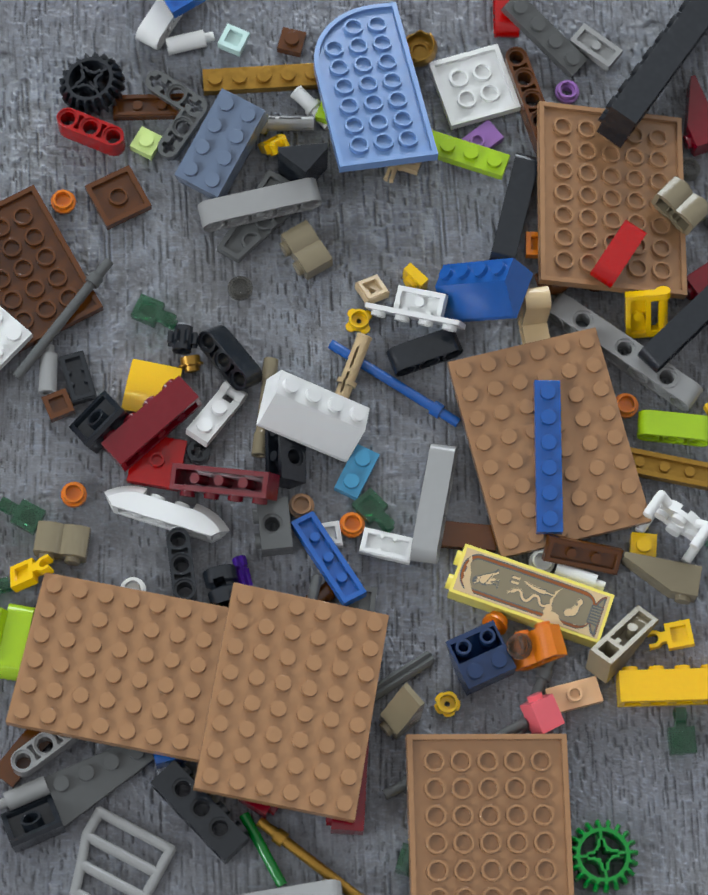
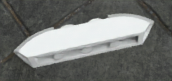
(154, 510)

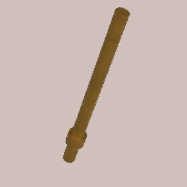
(281, 838)

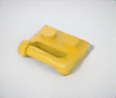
(639, 311)

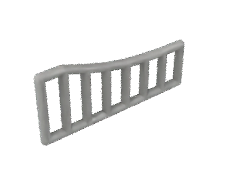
(88, 837)

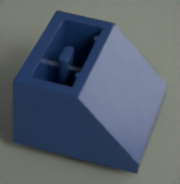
(480, 658)

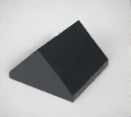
(303, 161)
(97, 420)
(32, 823)

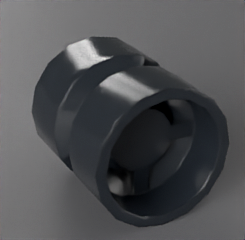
(220, 581)

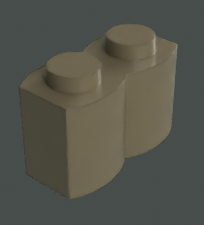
(681, 205)
(306, 250)
(62, 542)

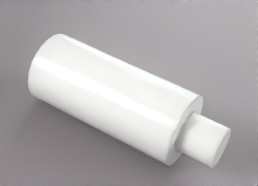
(188, 41)
(580, 576)

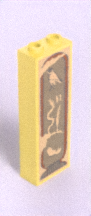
(528, 594)

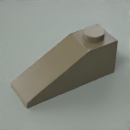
(671, 578)
(620, 644)
(401, 712)

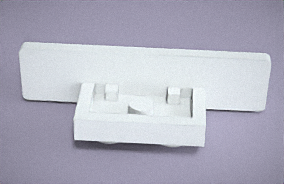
(418, 305)

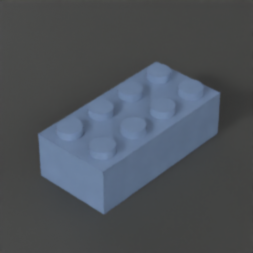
(221, 145)

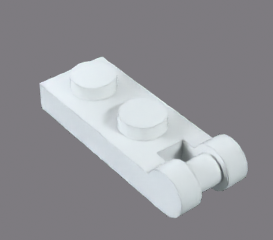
(215, 414)

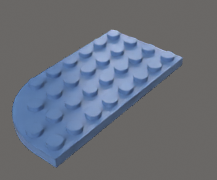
(371, 91)

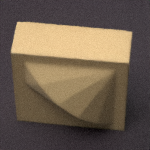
(372, 289)

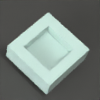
(233, 40)

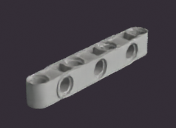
(681, 391)

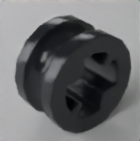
(191, 450)

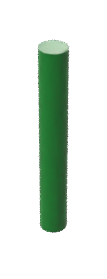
(263, 850)

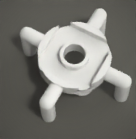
(677, 523)

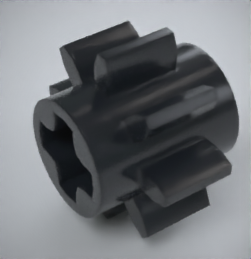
(182, 339)

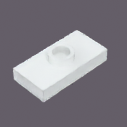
(386, 546)

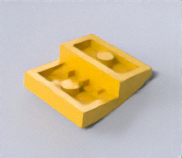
(146, 380)

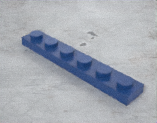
(548, 457)

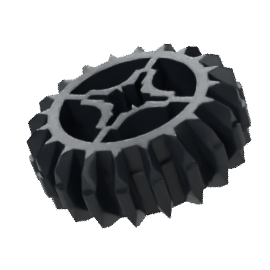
(103, 73)

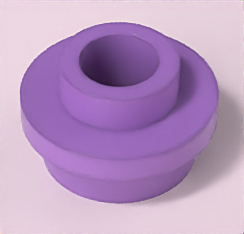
(570, 86)

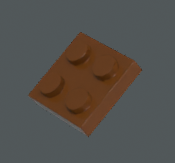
(118, 197)

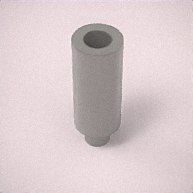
(48, 371)
(24, 794)

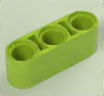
(672, 428)
(14, 639)

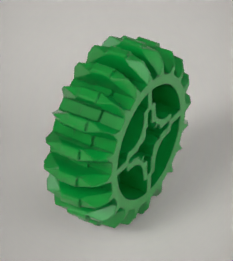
(600, 843)

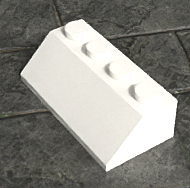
(312, 415)

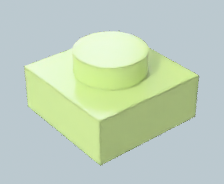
(145, 143)

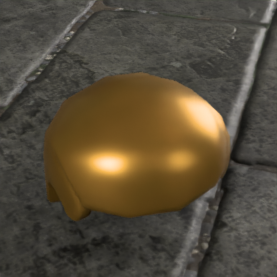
(422, 48)

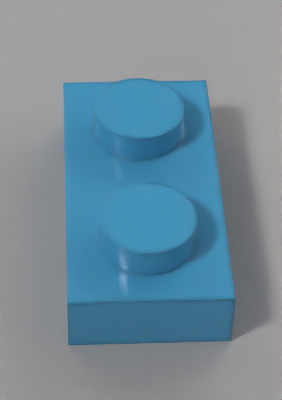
(356, 472)

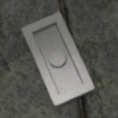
(596, 47)

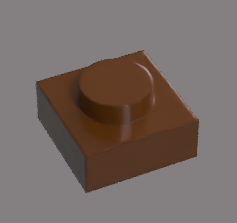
(291, 42)
(58, 405)

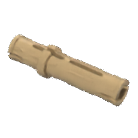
(353, 365)

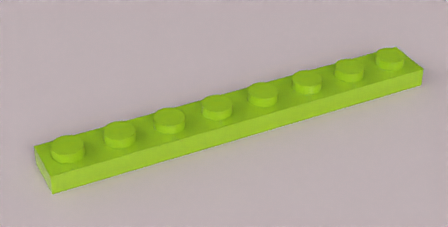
(461, 153)

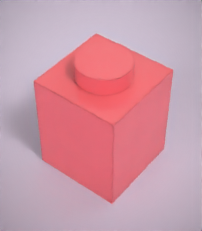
(541, 713)

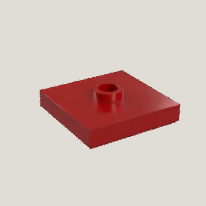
(156, 465)

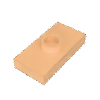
(576, 694)

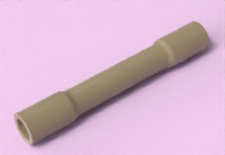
(269, 368)

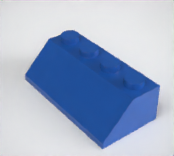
(484, 289)

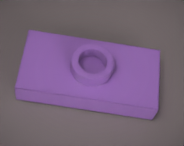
(485, 135)

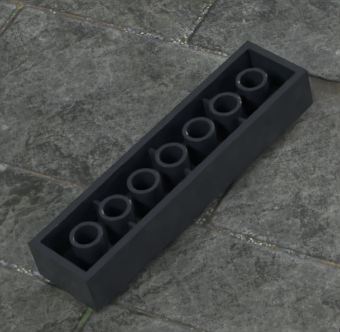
(654, 71)

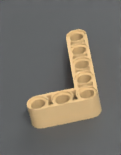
(534, 315)

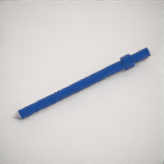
(435, 408)

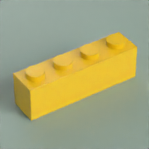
(662, 686)

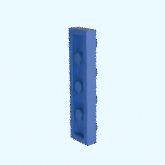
(328, 559)

